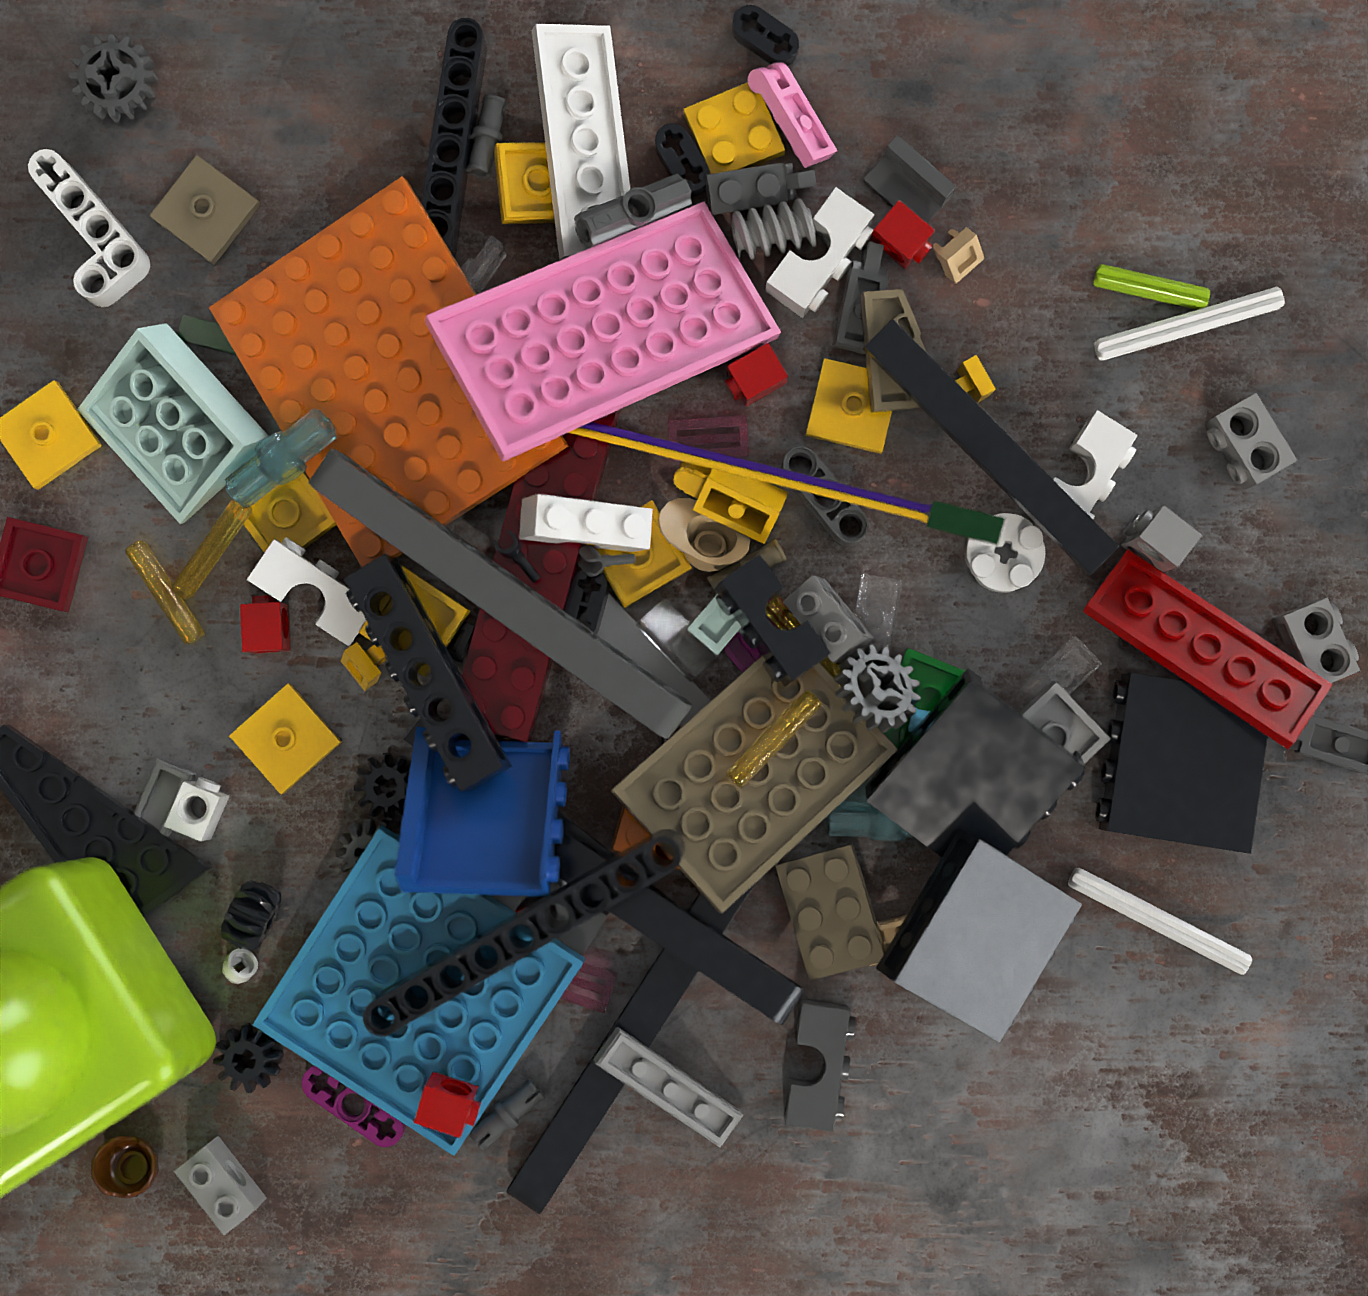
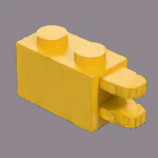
(732, 499)

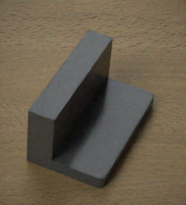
(911, 179)

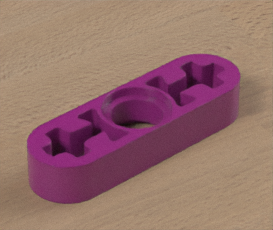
(369, 1131)

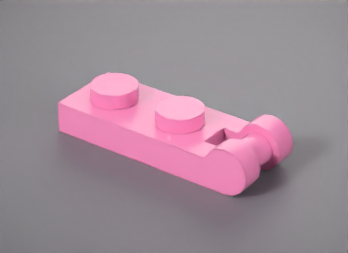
(792, 113)

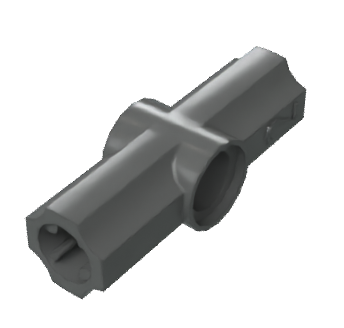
(615, 219)

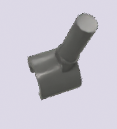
(596, 563)

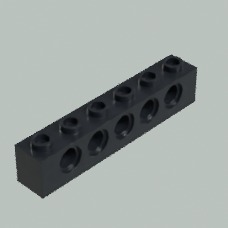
(486, 757)

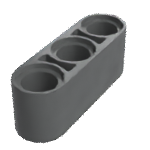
(829, 515)

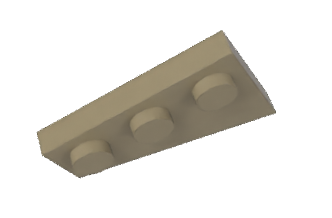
(877, 311)

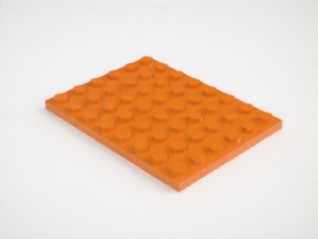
(348, 336)

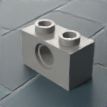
(220, 1185)

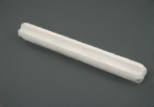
(1189, 323)
(1160, 921)

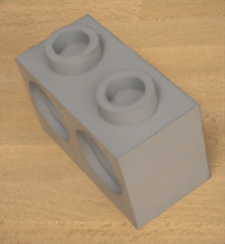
(1258, 436)
(1160, 538)
(829, 618)
(1328, 637)

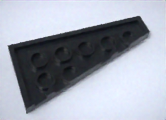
(82, 821)

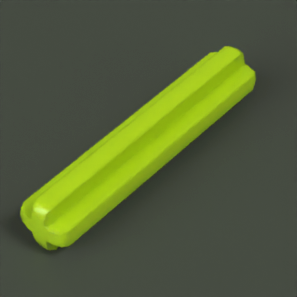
(1151, 287)

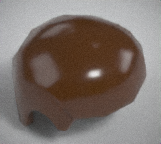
(124, 1167)

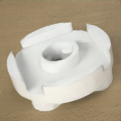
(1018, 572)

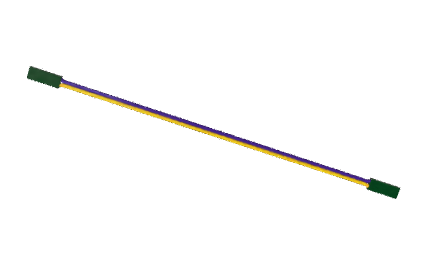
(942, 516)

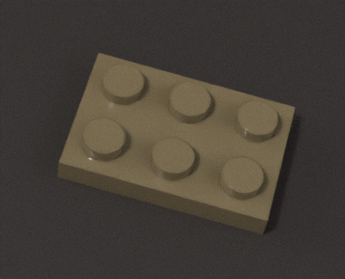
(831, 912)

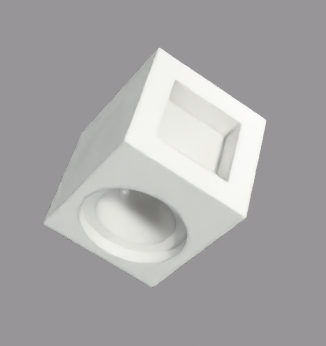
(181, 816)

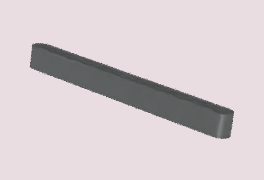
(500, 593)

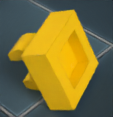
(975, 379)
(363, 664)

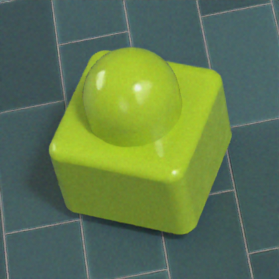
(85, 1013)

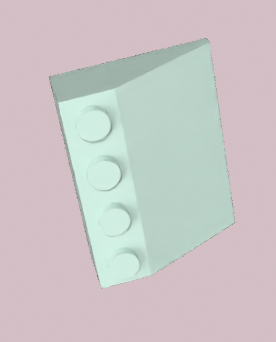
(171, 420)

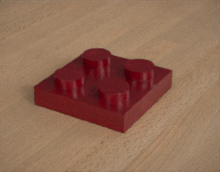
(40, 564)

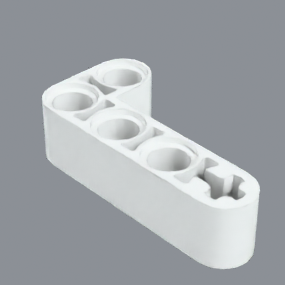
(86, 221)

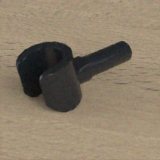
(518, 557)

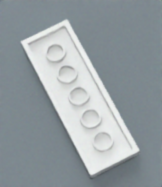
(579, 123)

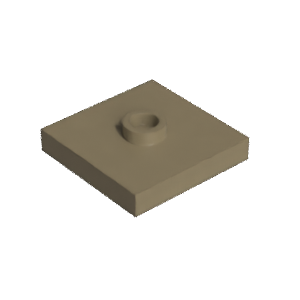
(205, 209)

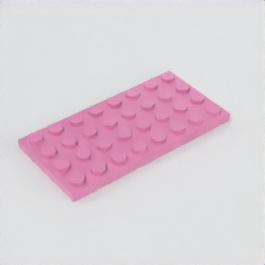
(601, 329)

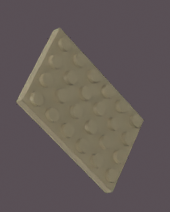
(744, 831)

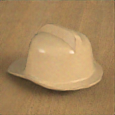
(704, 541)

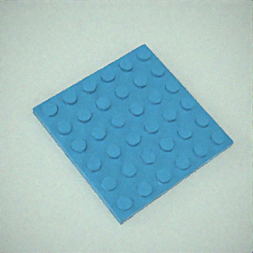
(381, 936)

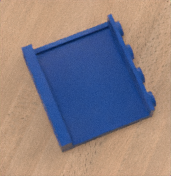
(489, 837)

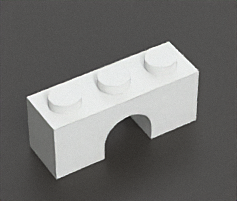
(802, 282)
(1103, 448)
(584, 521)
(285, 567)

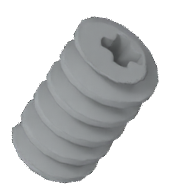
(772, 228)

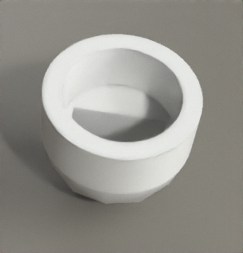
(235, 958)

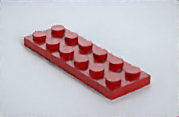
(1208, 649)

